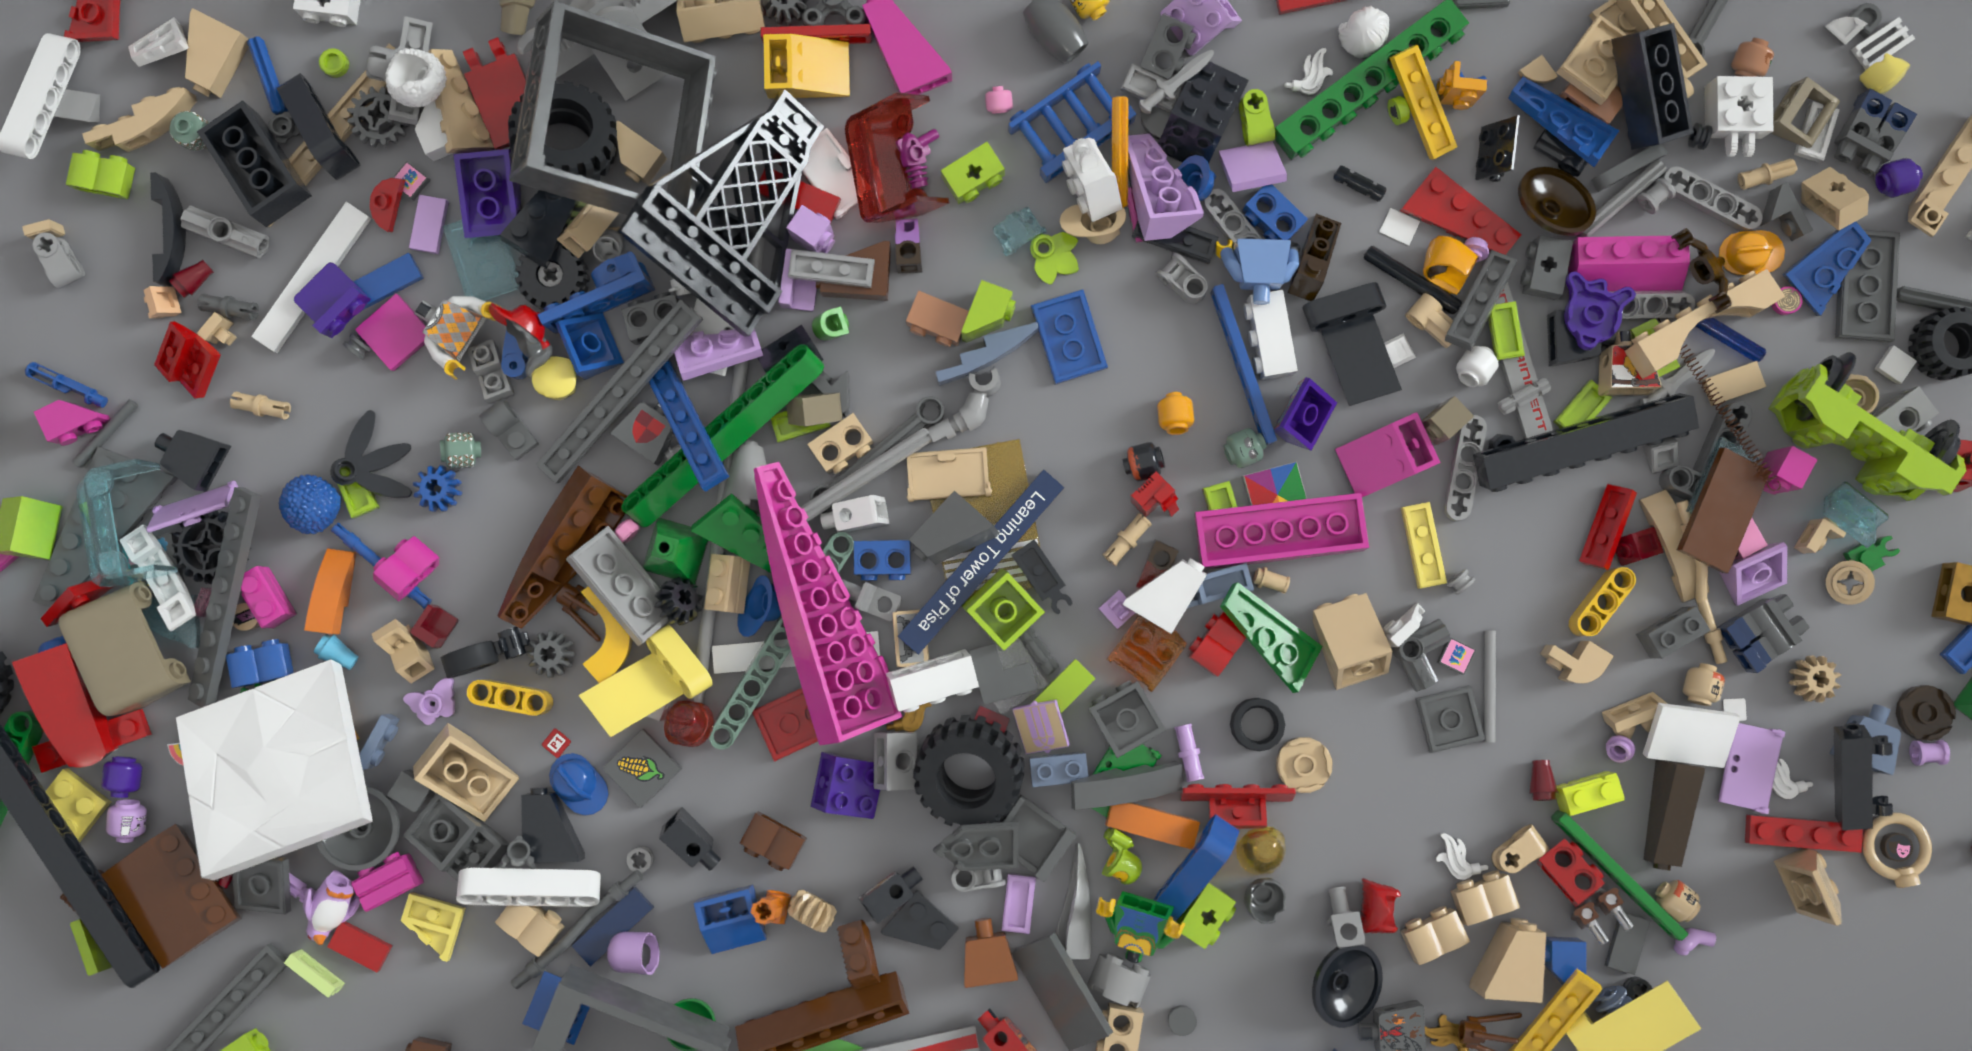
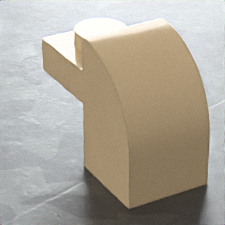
(406, 651)
(1583, 666)

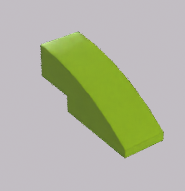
(1067, 685)

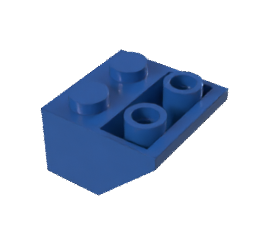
(727, 919)

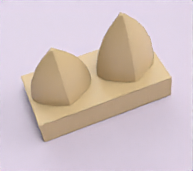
(1634, 712)

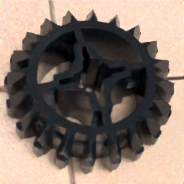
(187, 544)

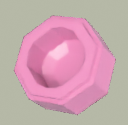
(627, 530)

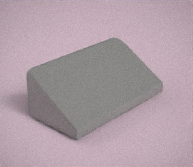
(79, 106)

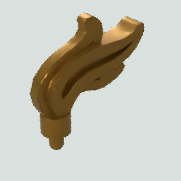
(910, 721)
(1445, 1034)

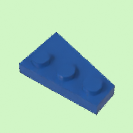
(1824, 268)

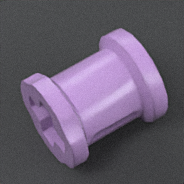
(1929, 752)

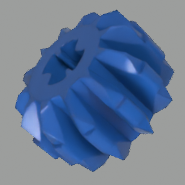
(438, 477)

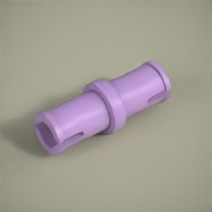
(1189, 752)

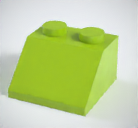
(988, 311)

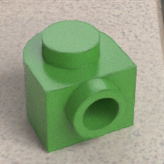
(830, 324)

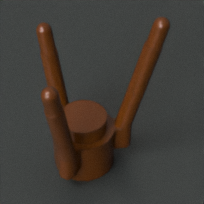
(572, 599)
(1472, 1033)

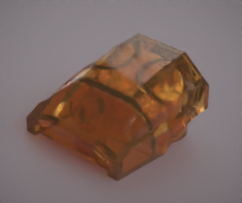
(1147, 651)

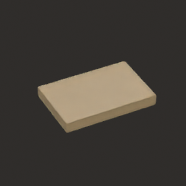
(1591, 61)

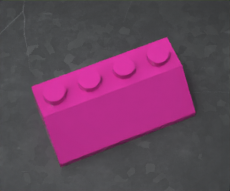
(1631, 261)

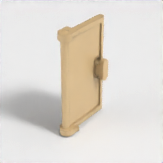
(937, 480)

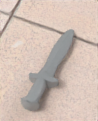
(1167, 88)
(1670, 385)

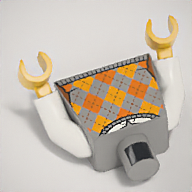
(452, 328)

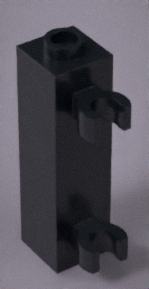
(1854, 776)

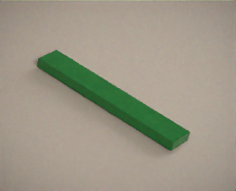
(1619, 875)

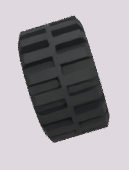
(1929, 343)

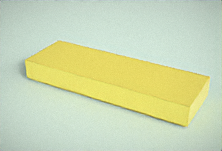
(1423, 545)

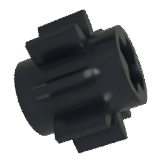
(511, 643)

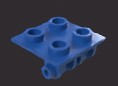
(542, 1001)

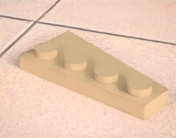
(459, 111)

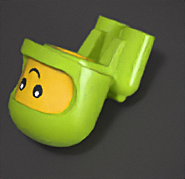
(1121, 863)

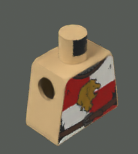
(1618, 373)

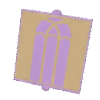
(1041, 726)

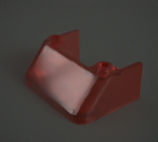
(876, 163)

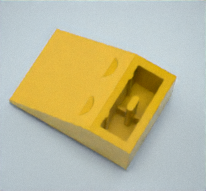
(806, 66)

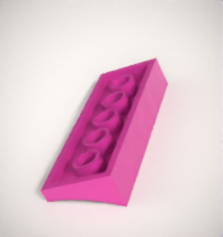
(1281, 531)

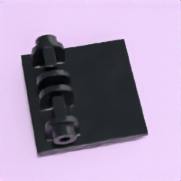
(1497, 149)

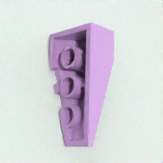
(1159, 193)

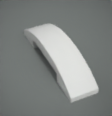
(170, 590)

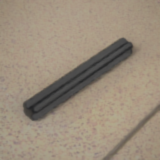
(1411, 278)

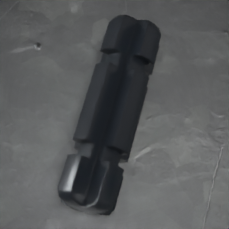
(1360, 183)

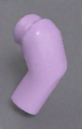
(1694, 938)

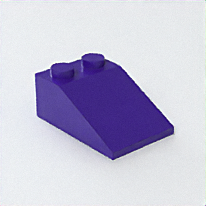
(485, 192)

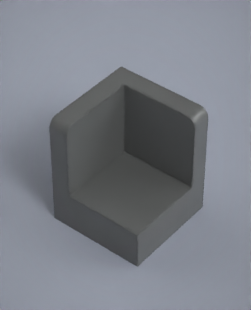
(408, 791)

